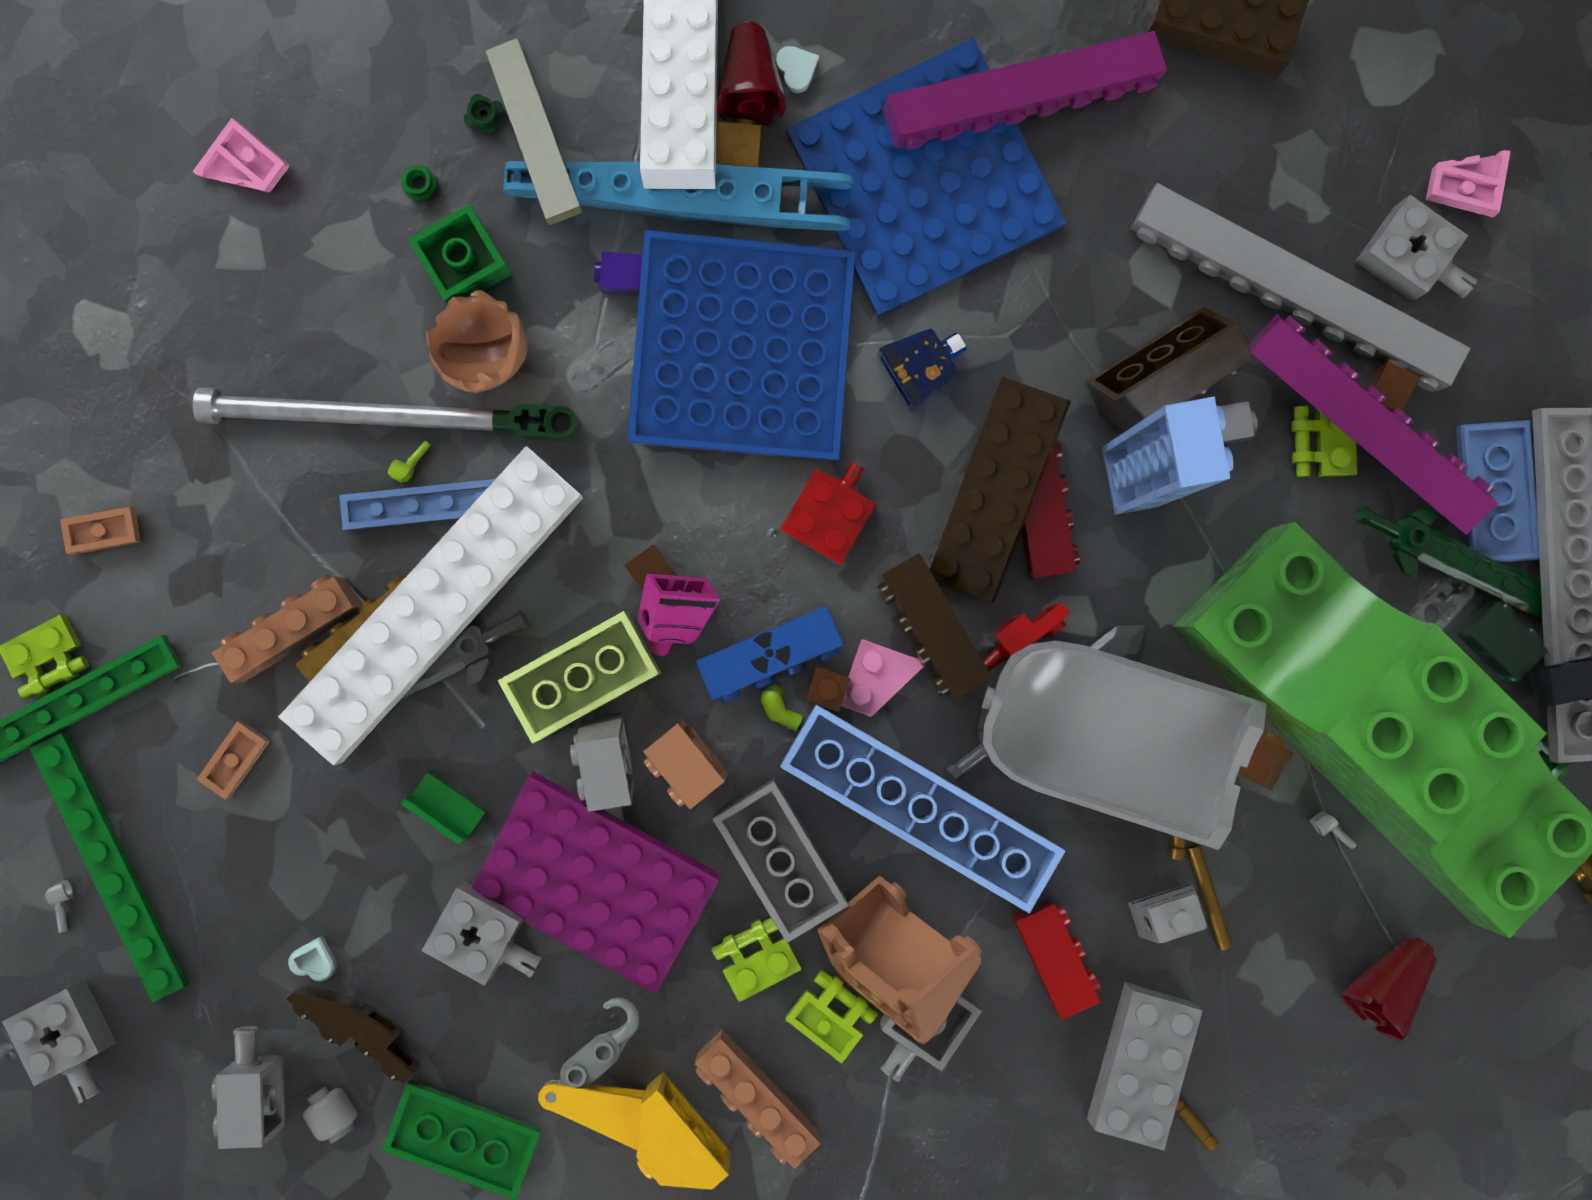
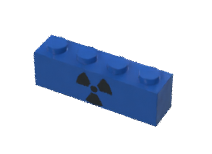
(770, 653)

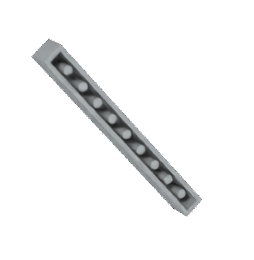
(1298, 288)

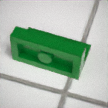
(445, 808)

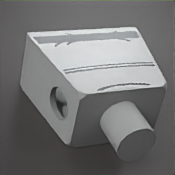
(1170, 913)

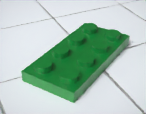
(462, 1139)

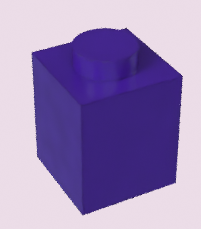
(619, 273)

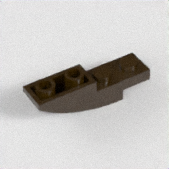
(346, 1018)

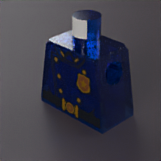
(921, 364)

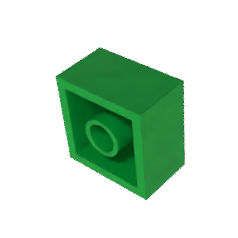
(459, 255)

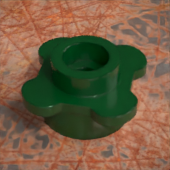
(479, 104)

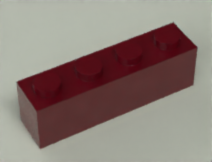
(1049, 524)

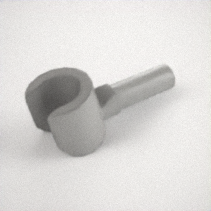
(1325, 823)
(56, 896)

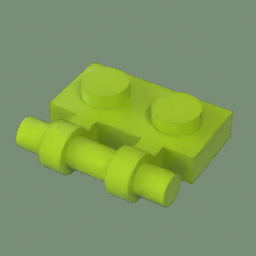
(1335, 449)
(39, 647)
(761, 968)
(826, 1026)

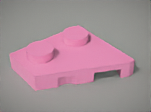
(242, 160)
(1470, 184)
(877, 677)

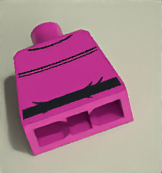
(674, 610)

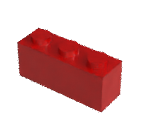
(1057, 958)

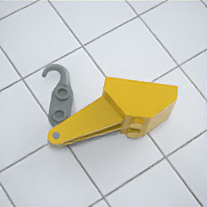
(658, 1122)

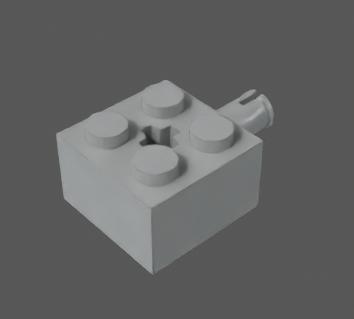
(1433, 248)
(604, 764)
(495, 943)
(61, 1038)
(939, 1048)
(249, 1095)

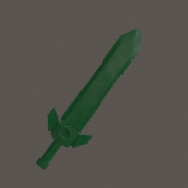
(1417, 543)

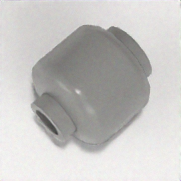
(330, 1114)

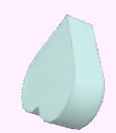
(797, 67)
(313, 960)

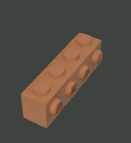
(287, 629)
(758, 1099)

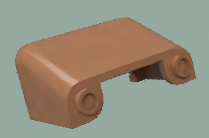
(899, 959)

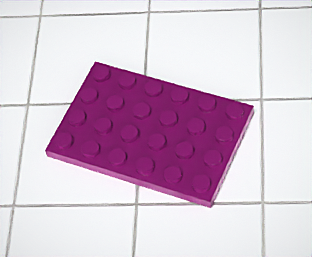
(595, 882)

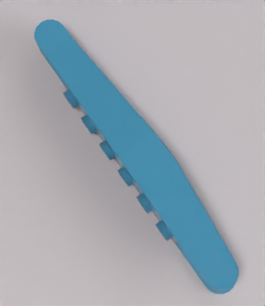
(740, 199)

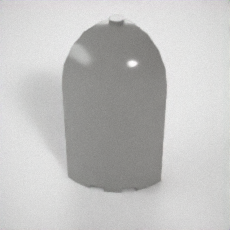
(1122, 738)

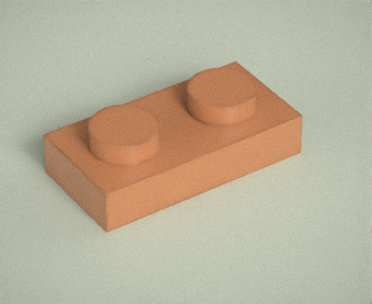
(100, 530)
(233, 760)

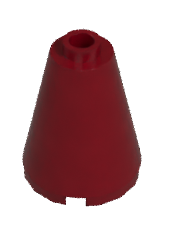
(750, 78)
(1393, 988)

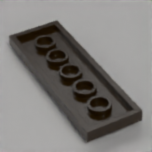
(998, 488)

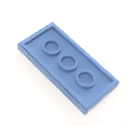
(1504, 459)

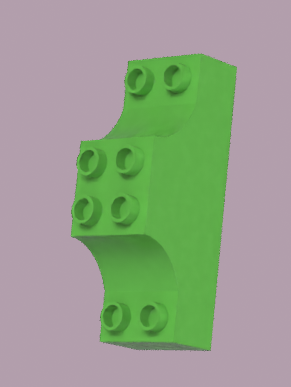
(1396, 726)

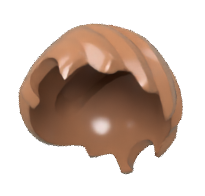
(477, 343)

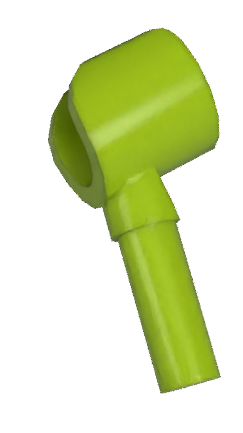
(403, 471)

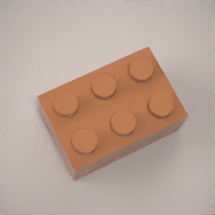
(685, 765)

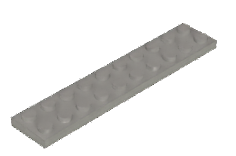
(1565, 558)

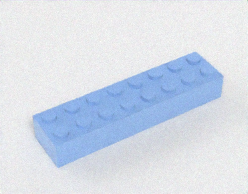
(1168, 456)
(922, 808)

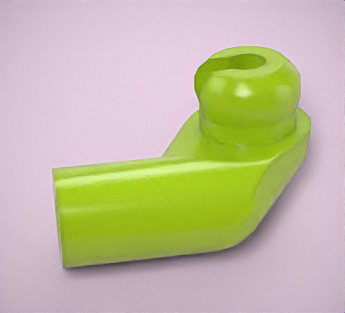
(776, 710)

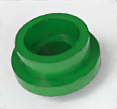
(413, 174)

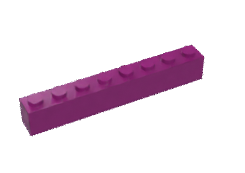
(1024, 90)
(1372, 424)

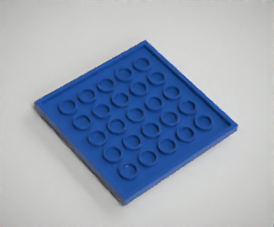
(925, 209)
(741, 346)

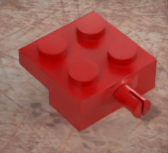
(829, 514)
(1020, 632)

